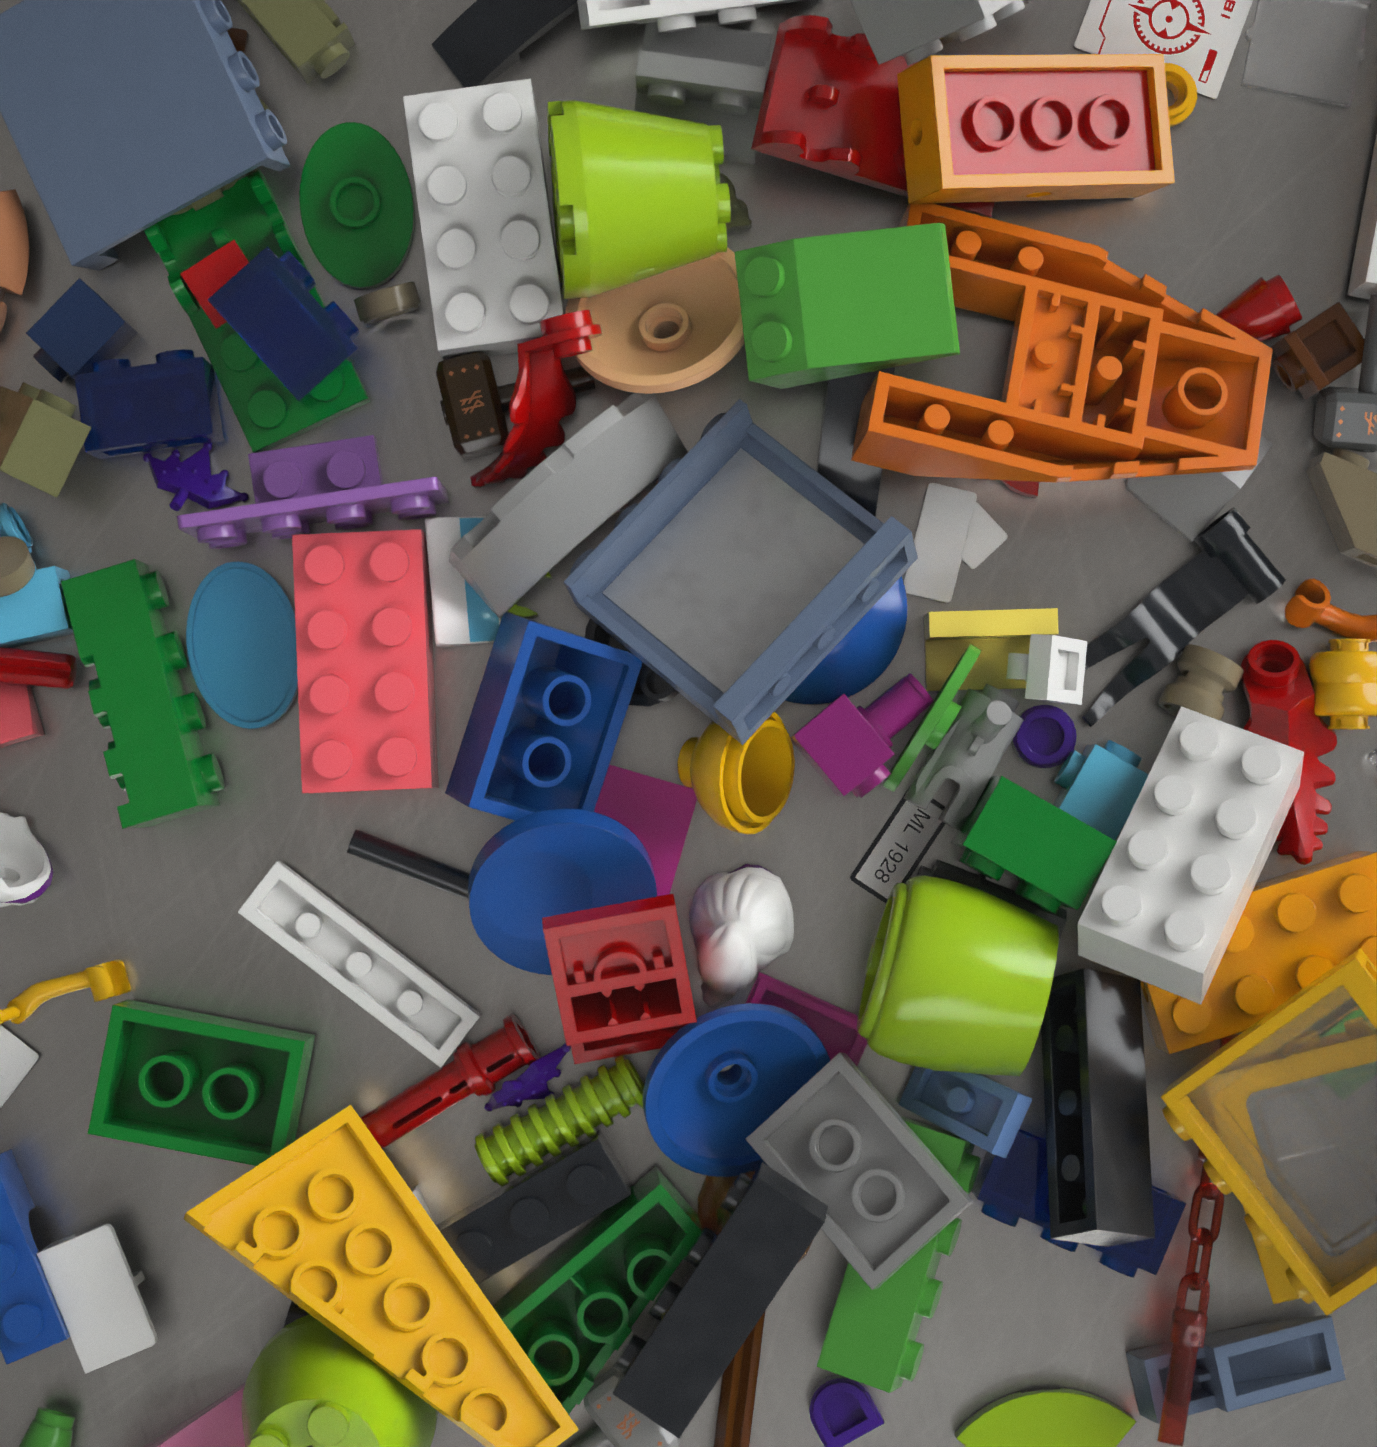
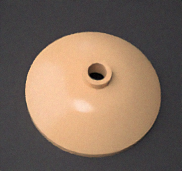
(689, 303)

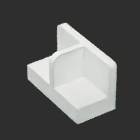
(98, 1297)

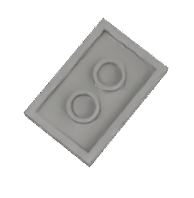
(863, 1163)

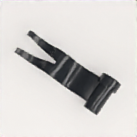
(1184, 606)

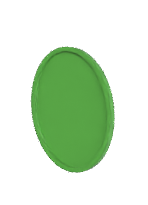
(936, 719)

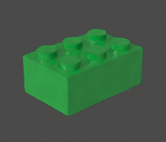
(200, 1083)

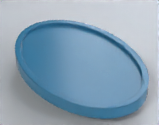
(243, 645)

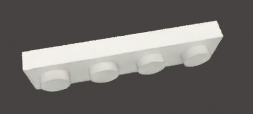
(359, 963)

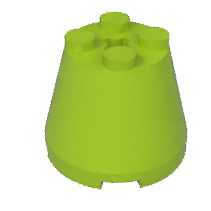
(632, 194)
(326, 1393)

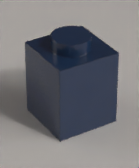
(78, 333)

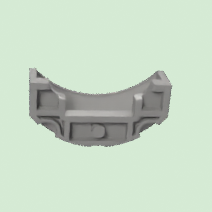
(566, 500)

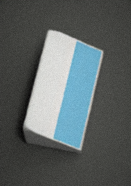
(458, 611)

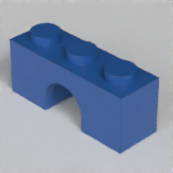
(27, 1305)

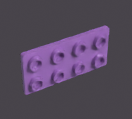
(312, 485)

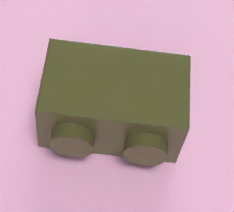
(39, 437)

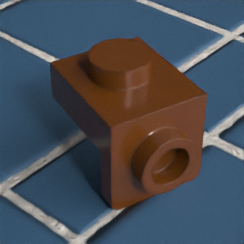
(1318, 352)

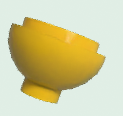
(737, 782)

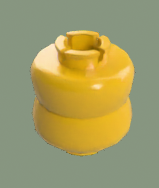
(1345, 683)

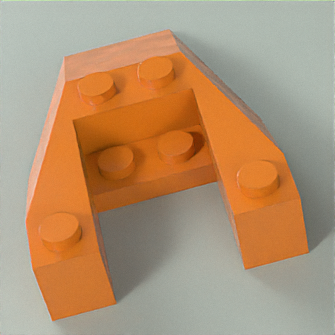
(1097, 374)

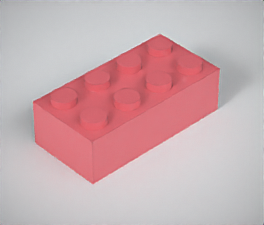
(365, 661)

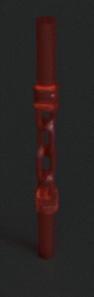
(1188, 1325)

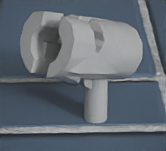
(968, 753)

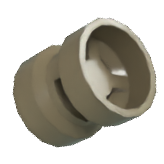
(1202, 684)

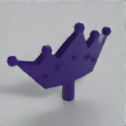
(192, 480)
(531, 1083)

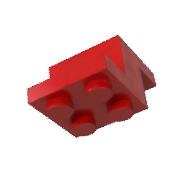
(619, 977)

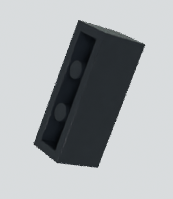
(537, 1207)

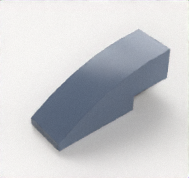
(1244, 1366)

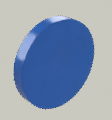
(549, 868)

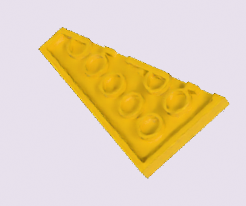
(366, 1260)

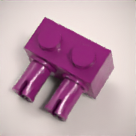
(853, 743)

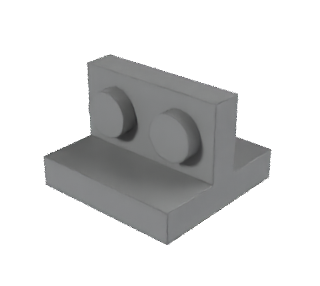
(706, 78)

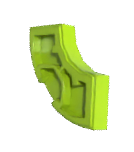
(1047, 1420)

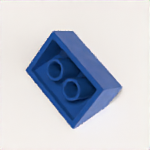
(542, 721)

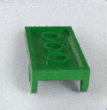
(258, 398)

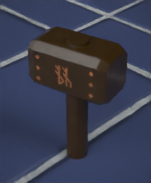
(476, 405)

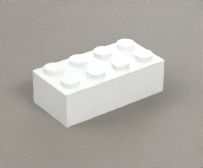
(484, 216)
(1190, 854)

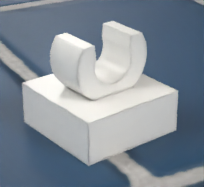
(1051, 669)

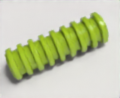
(560, 1121)

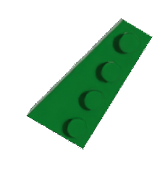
(142, 694)
(598, 1284)

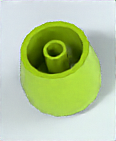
(956, 979)

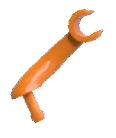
(1313, 605)

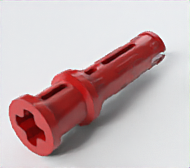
(472, 1071)

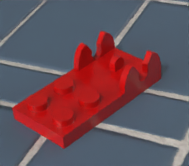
(836, 108)

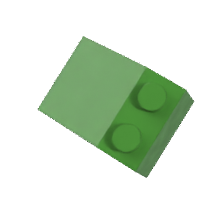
(846, 304)

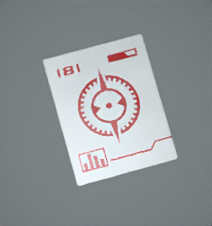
(1188, 33)

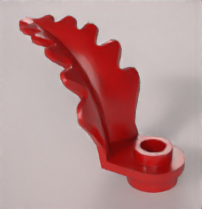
(540, 395)
(1284, 711)

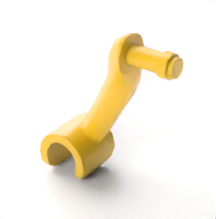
(104, 980)

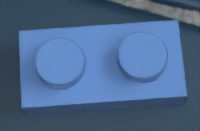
(968, 1106)

